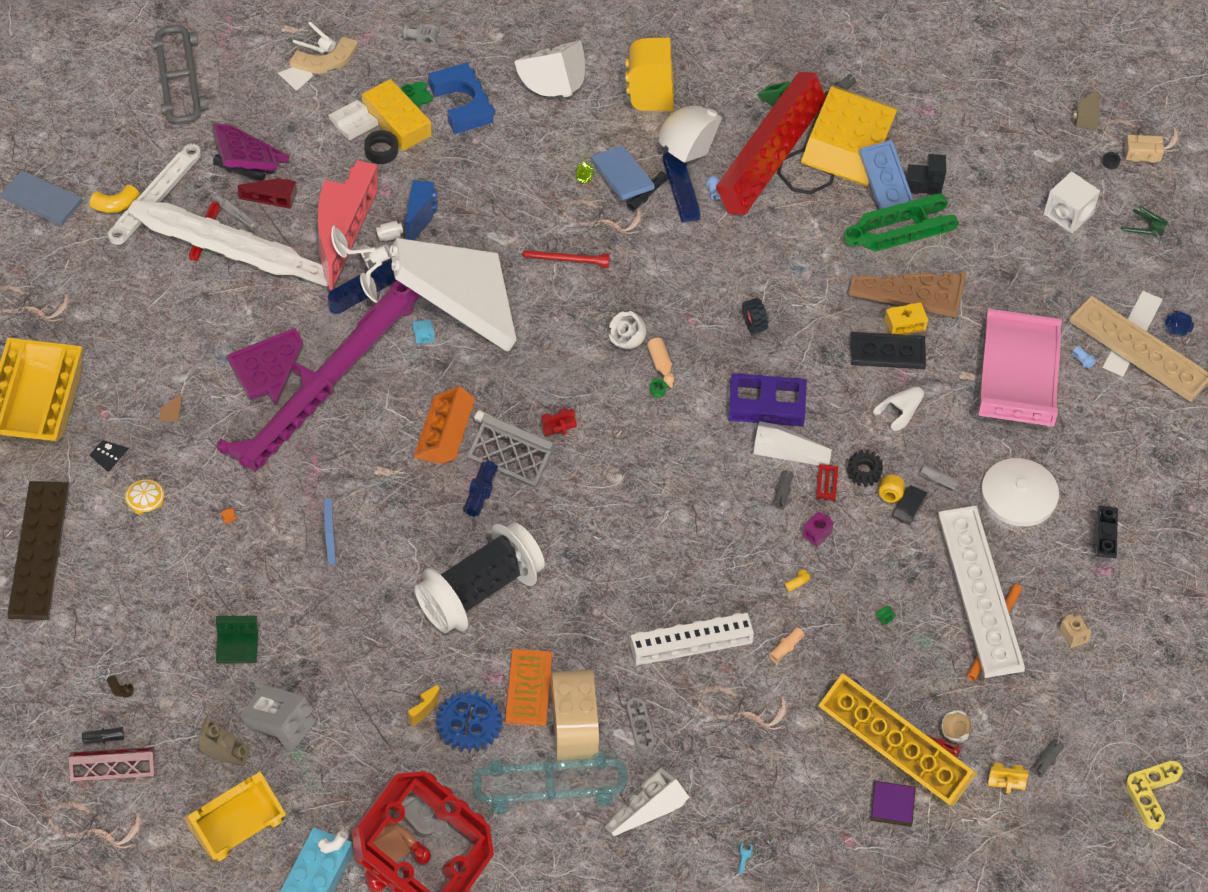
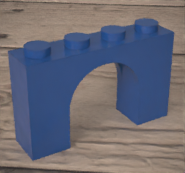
(463, 79)

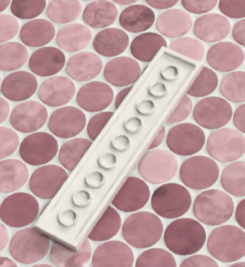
(981, 592)

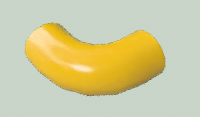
(114, 203)

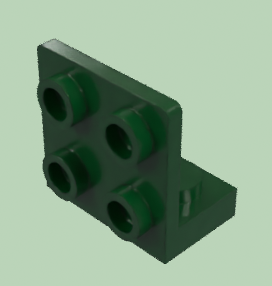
(237, 639)

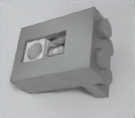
(279, 715)

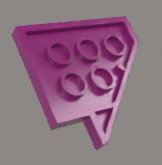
(244, 150)
(267, 364)

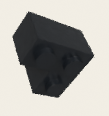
(927, 177)

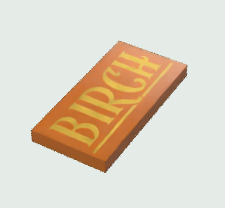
(529, 687)

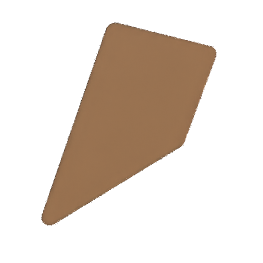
(171, 410)

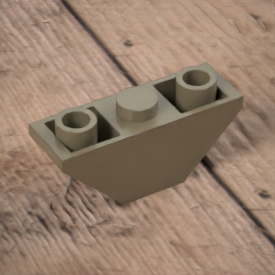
(221, 744)

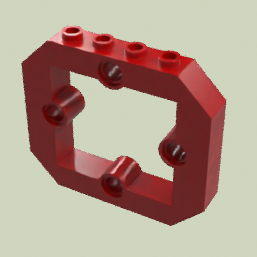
(436, 796)

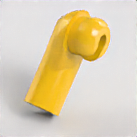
(803, 577)

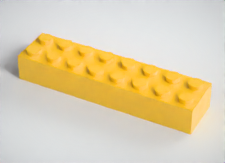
(898, 739)

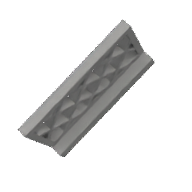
(518, 435)

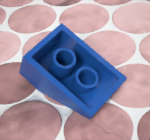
(420, 207)

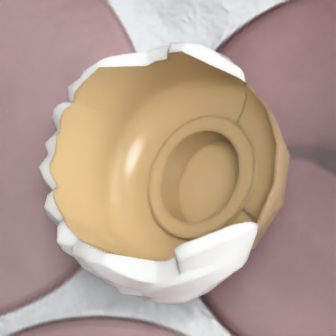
(956, 726)

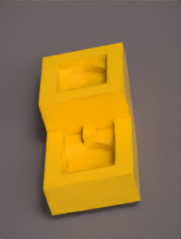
(428, 702)

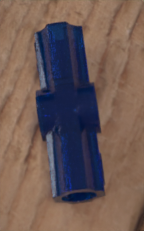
(480, 488)

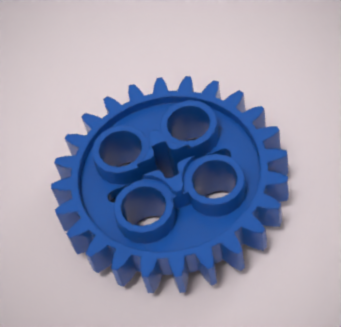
(450, 717)

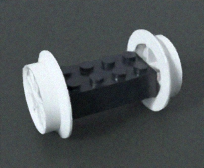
(451, 594)

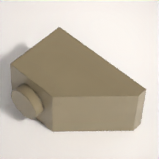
(1087, 112)

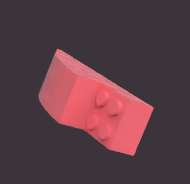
(346, 208)

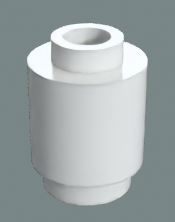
(389, 231)

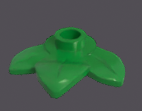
(417, 93)

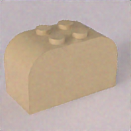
(574, 714)

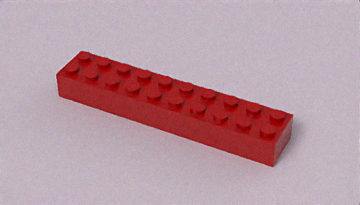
(771, 143)

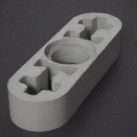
(637, 733)

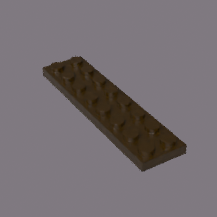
(38, 551)

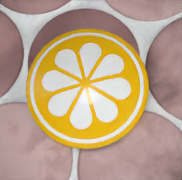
(144, 496)

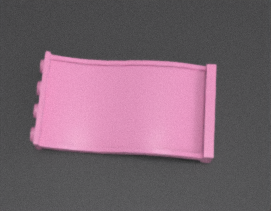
(1020, 367)

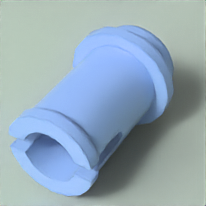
(711, 183)
(1086, 359)

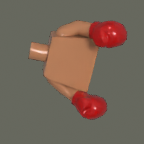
(396, 843)

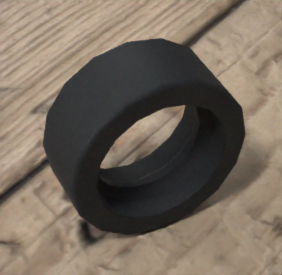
(381, 136)

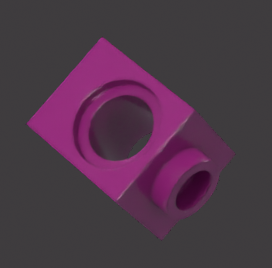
(816, 535)

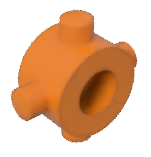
(228, 515)

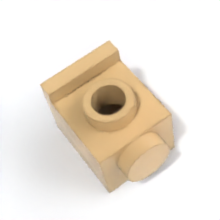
(1074, 630)

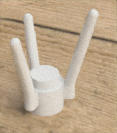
(326, 43)

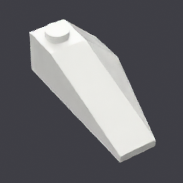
(785, 444)
(659, 797)

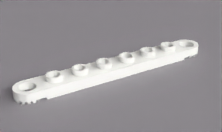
(156, 191)

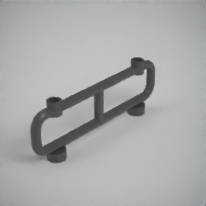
(199, 102)

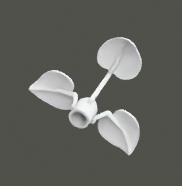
(372, 257)

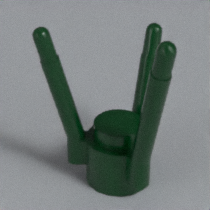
(1158, 224)

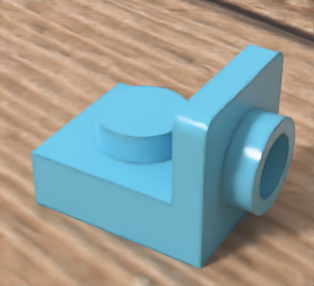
(423, 331)

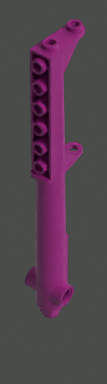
(318, 385)

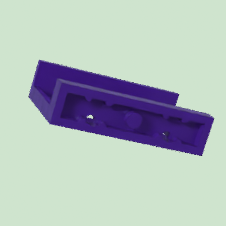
(767, 408)

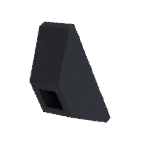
(1106, 532)

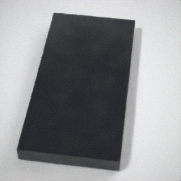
(888, 350)

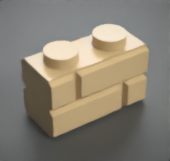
(1144, 148)

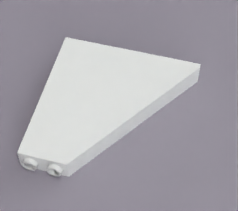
(460, 283)

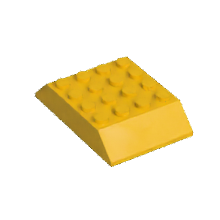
(842, 128)
(38, 388)

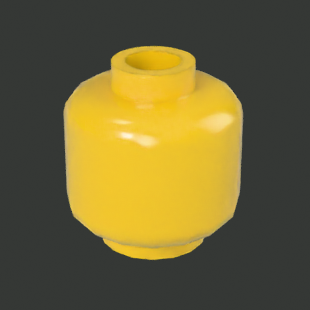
(892, 488)

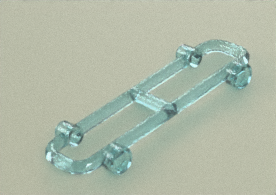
(500, 805)

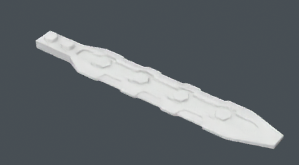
(233, 243)

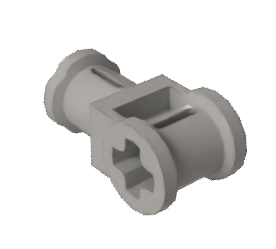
(422, 33)

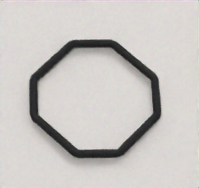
(800, 190)

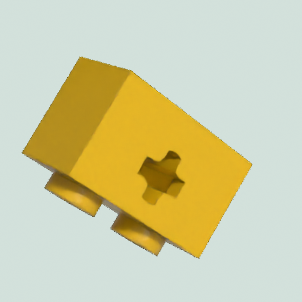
(906, 319)

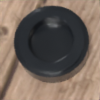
(1111, 160)

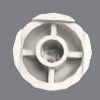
(627, 330)

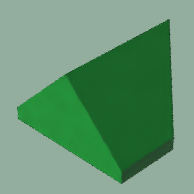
(773, 92)

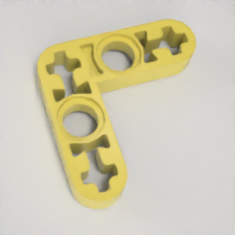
(1147, 785)

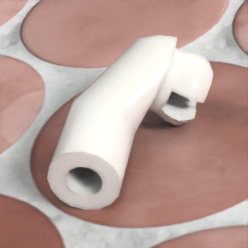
(327, 847)

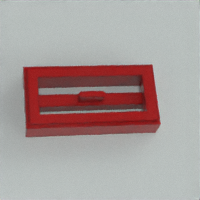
(826, 495)

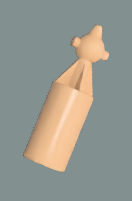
(661, 359)

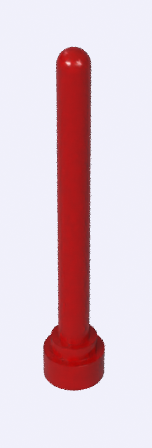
(602, 260)

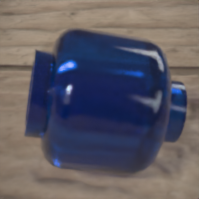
(1179, 323)

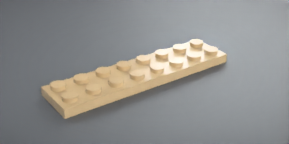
(1140, 348)

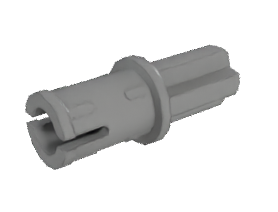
(938, 477)

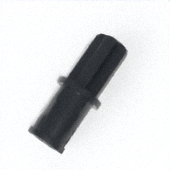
(103, 735)

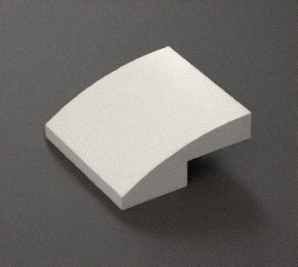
(353, 120)

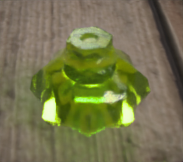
(584, 172)

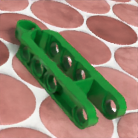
(916, 210)

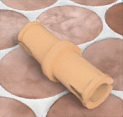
(786, 645)

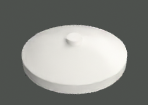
(1019, 492)

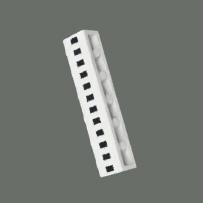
(691, 638)

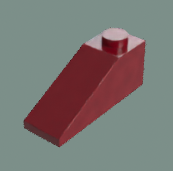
(271, 192)

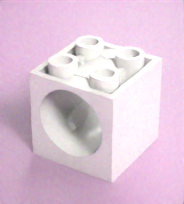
(1071, 202)

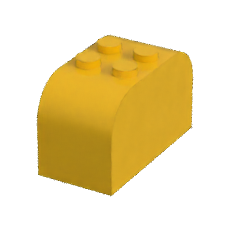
(650, 74)

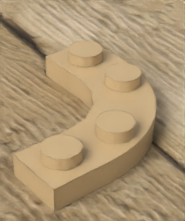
(320, 64)

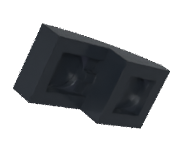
(909, 504)

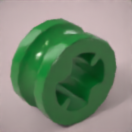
(658, 393)
(885, 615)

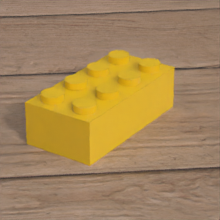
(397, 114)

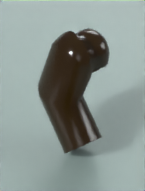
(119, 690)

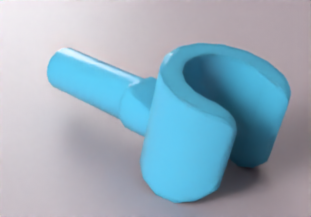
(744, 855)

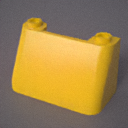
(235, 816)

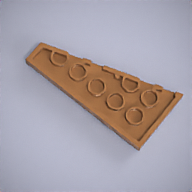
(936, 292)

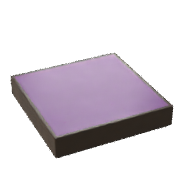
(893, 803)

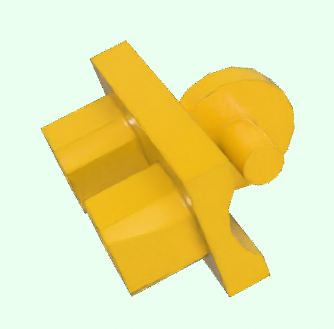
(1007, 778)

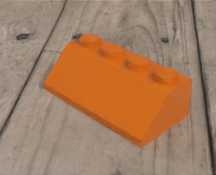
(445, 426)

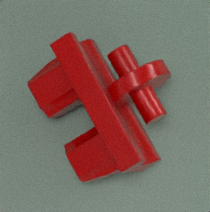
(558, 422)

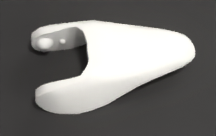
(905, 401)

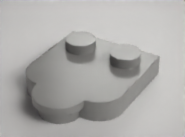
(423, 819)

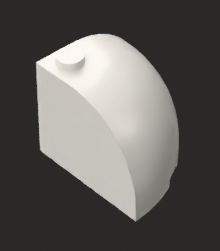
(554, 71)
(689, 132)

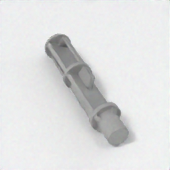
(237, 213)

